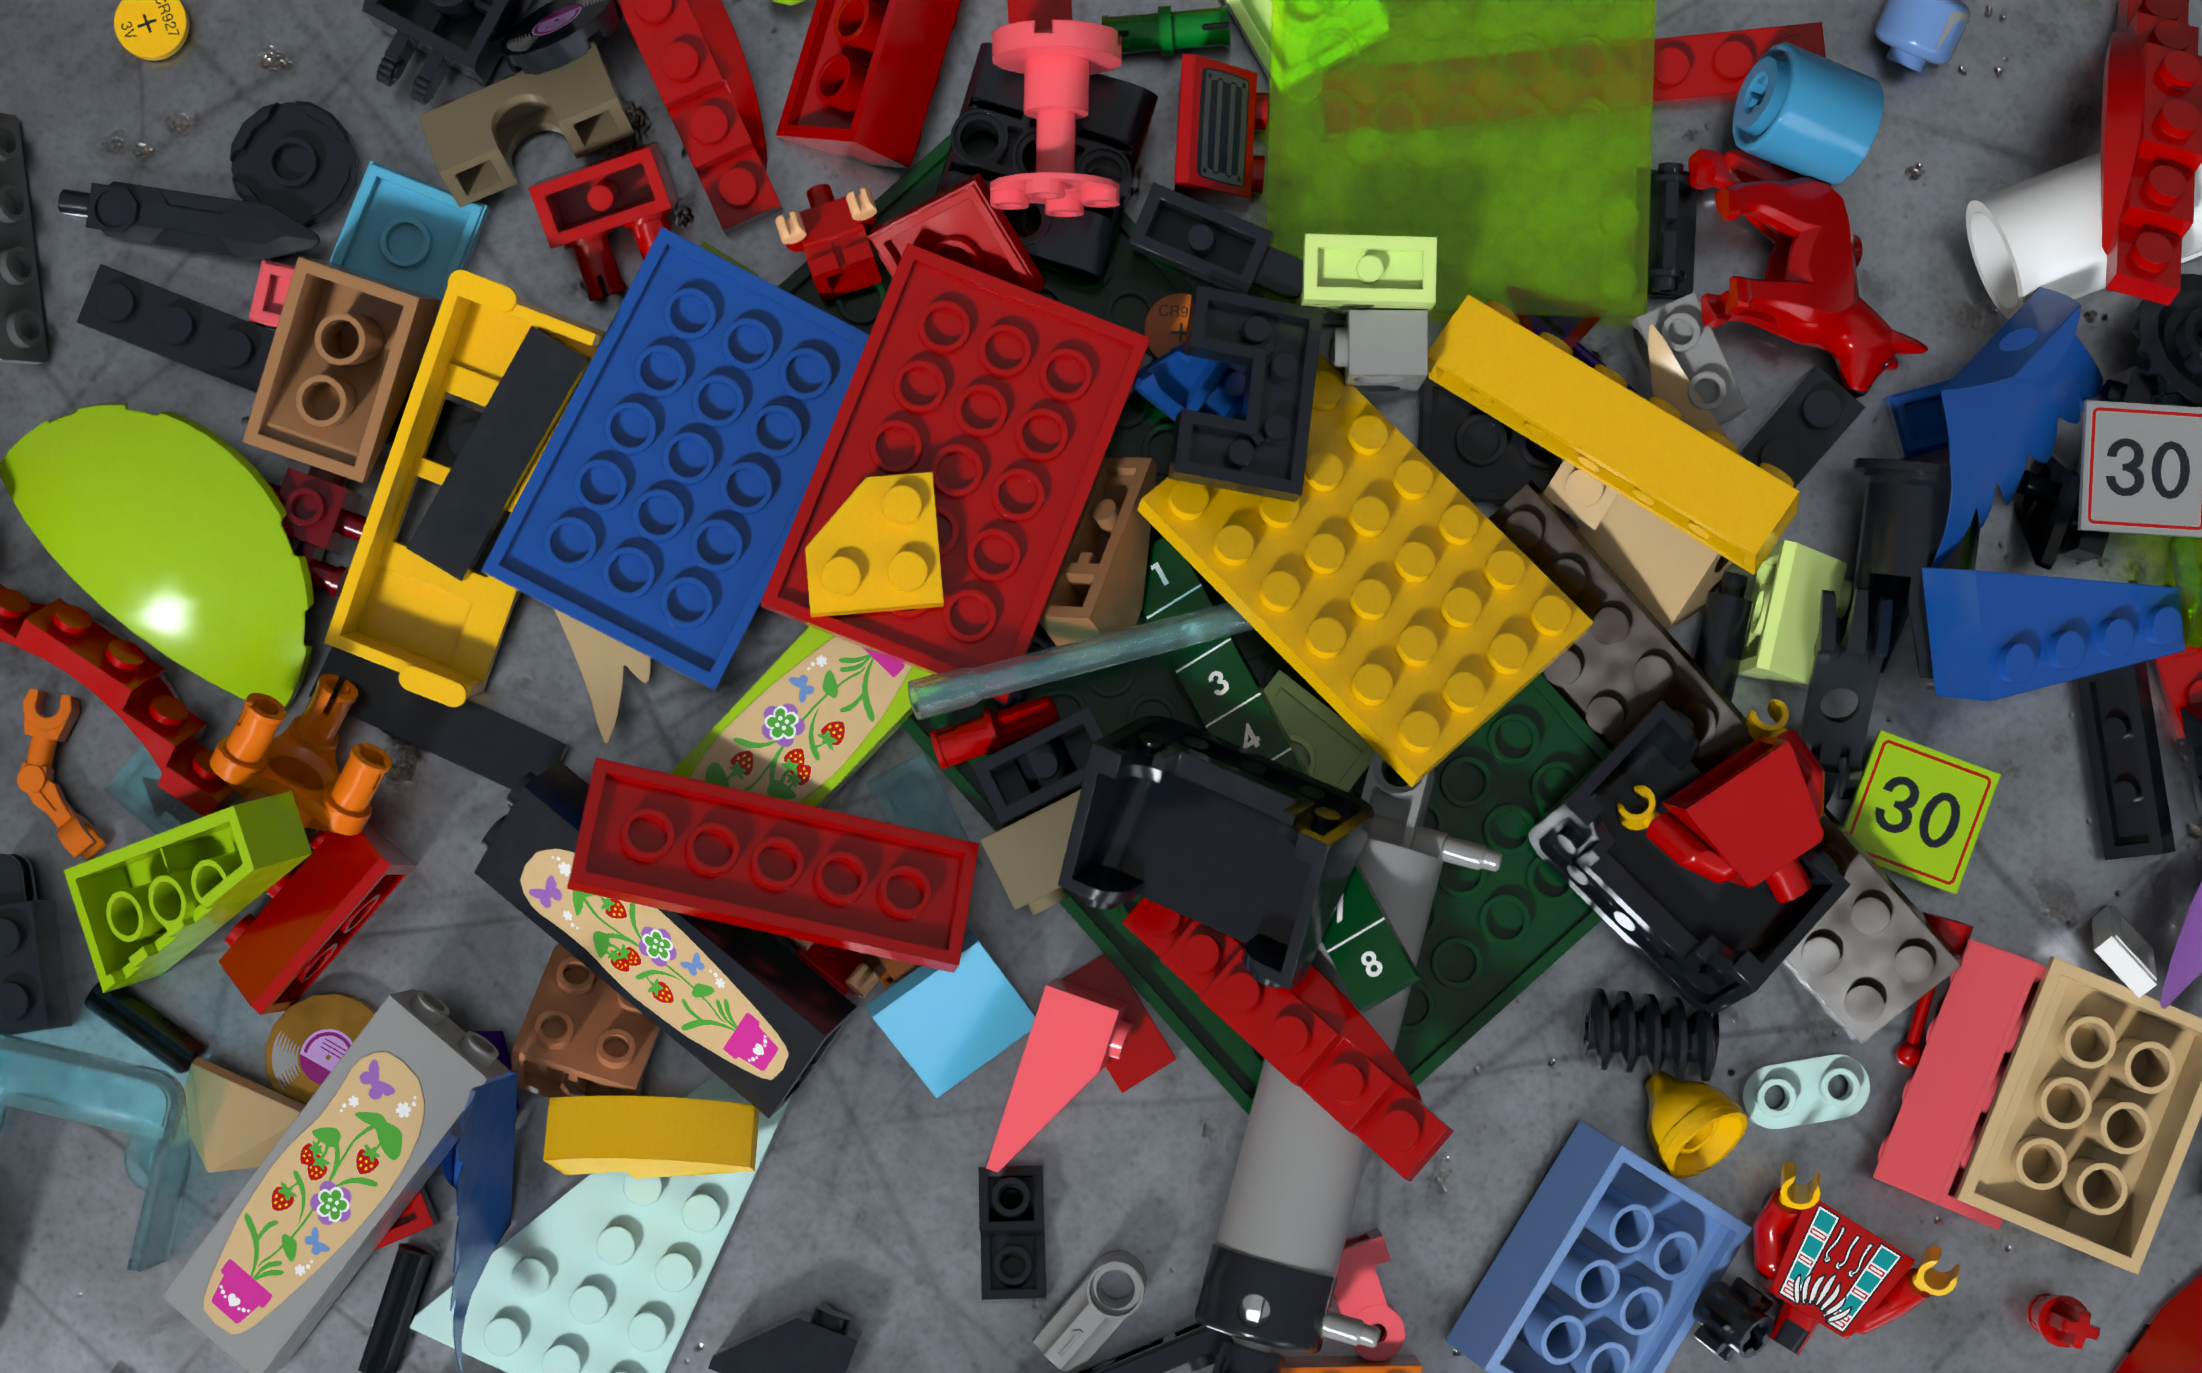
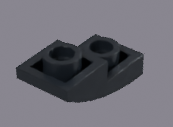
(1012, 1234)

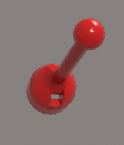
(1957, 936)

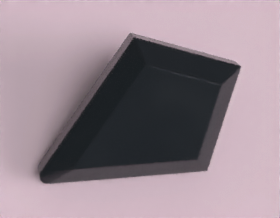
(2047, 508)

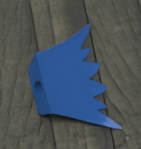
(2011, 405)
(483, 1179)

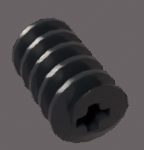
(1649, 1033)

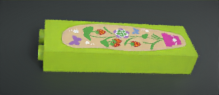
(806, 722)

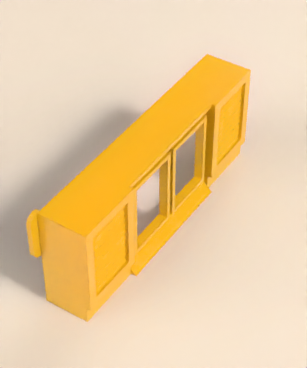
(393, 601)

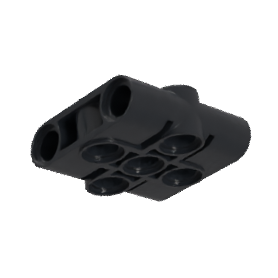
(1114, 127)

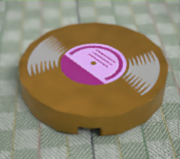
(311, 1042)

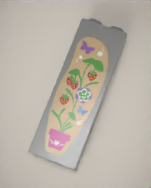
(334, 1182)

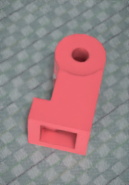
(1362, 1297)

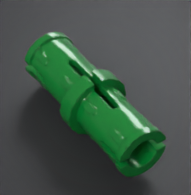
(1171, 29)

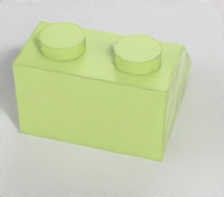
(1788, 613)

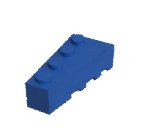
(2028, 632)

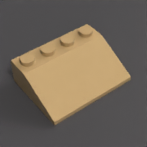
(2090, 1117)

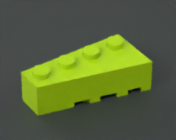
(176, 889)

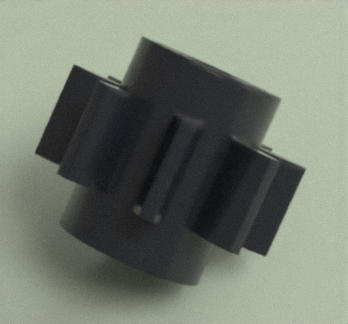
(1733, 1319)

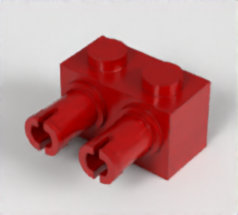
(590, 200)

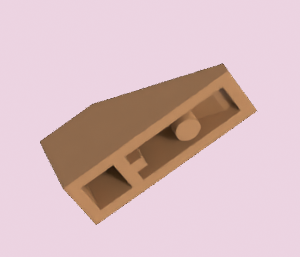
(1107, 558)

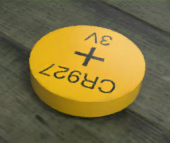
(152, 27)

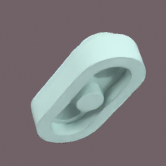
(1805, 1090)

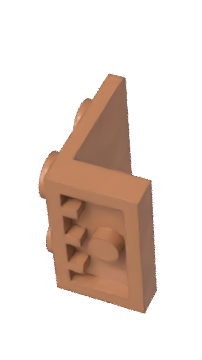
(581, 1036)

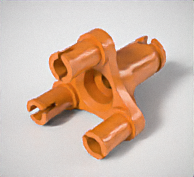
(303, 759)

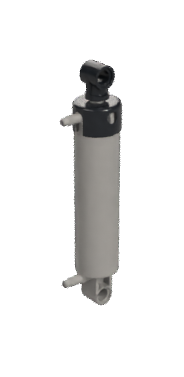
(1297, 1165)

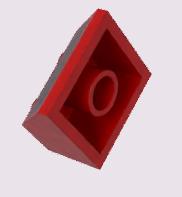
(1217, 133)

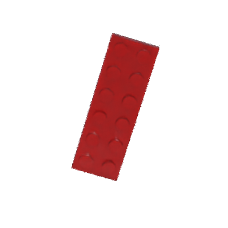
(773, 865)

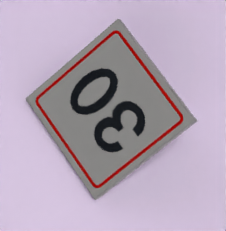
(2141, 469)

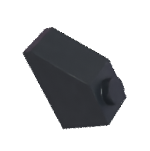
(793, 1345)

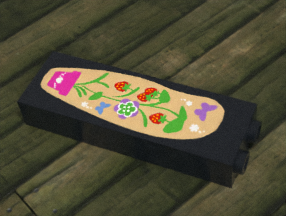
(706, 983)

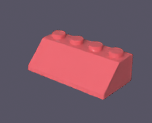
(1959, 1077)

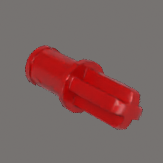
(992, 731)
(2061, 1320)

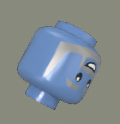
(1922, 30)

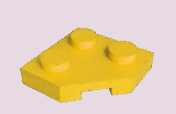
(878, 550)

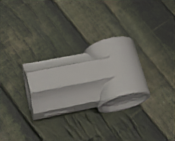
(1090, 1315)

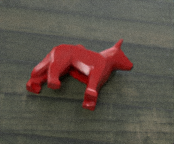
(1811, 272)

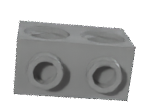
(1382, 350)
(1695, 351)

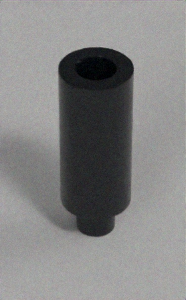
(1724, 632)

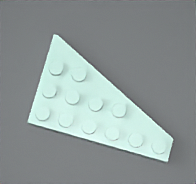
(604, 1270)

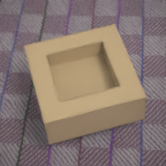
(1580, 494)

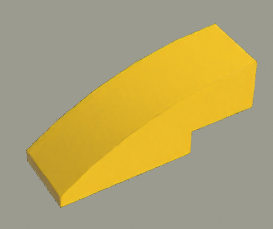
(650, 1136)

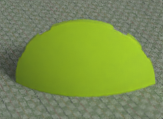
(170, 541)

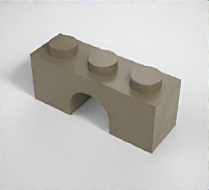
(480, 131)

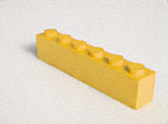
(1613, 433)

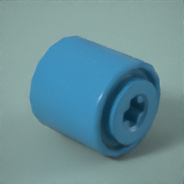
(1807, 113)

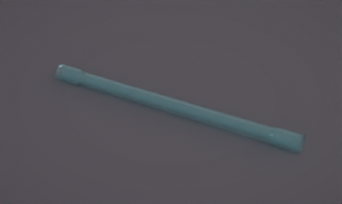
(968, 686)

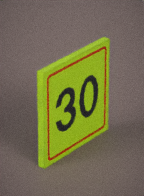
(1920, 810)

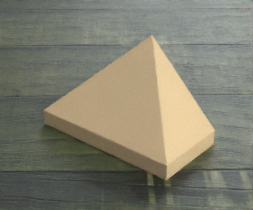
(233, 1117)

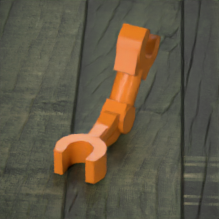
(37, 775)

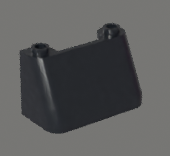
(1215, 840)
(1696, 934)

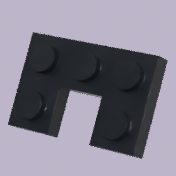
(1270, 443)

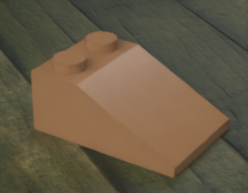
(339, 367)

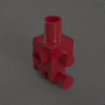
(322, 517)

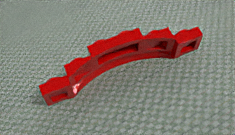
(710, 101)
(2149, 146)
(127, 685)
(1305, 1034)

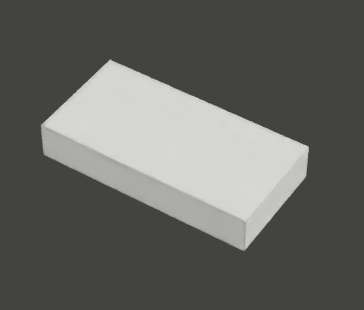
(2124, 950)

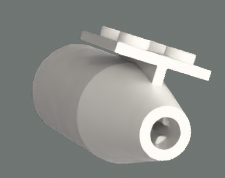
(2050, 235)

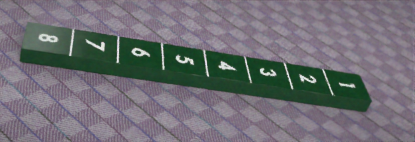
(1237, 710)

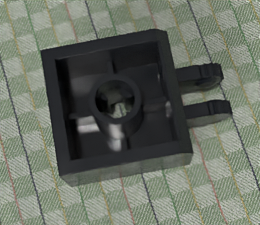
(449, 31)

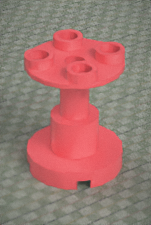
(1056, 94)

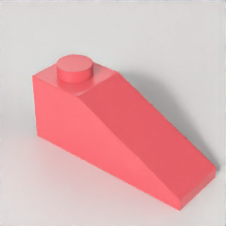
(1065, 1050)

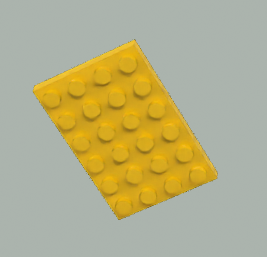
(1377, 583)

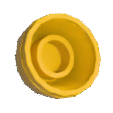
(1691, 1124)

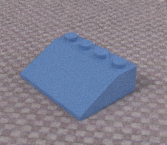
(1598, 1268)

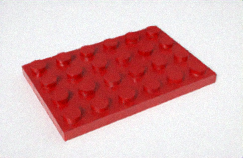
(1013, 420)

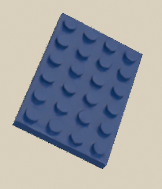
(681, 460)

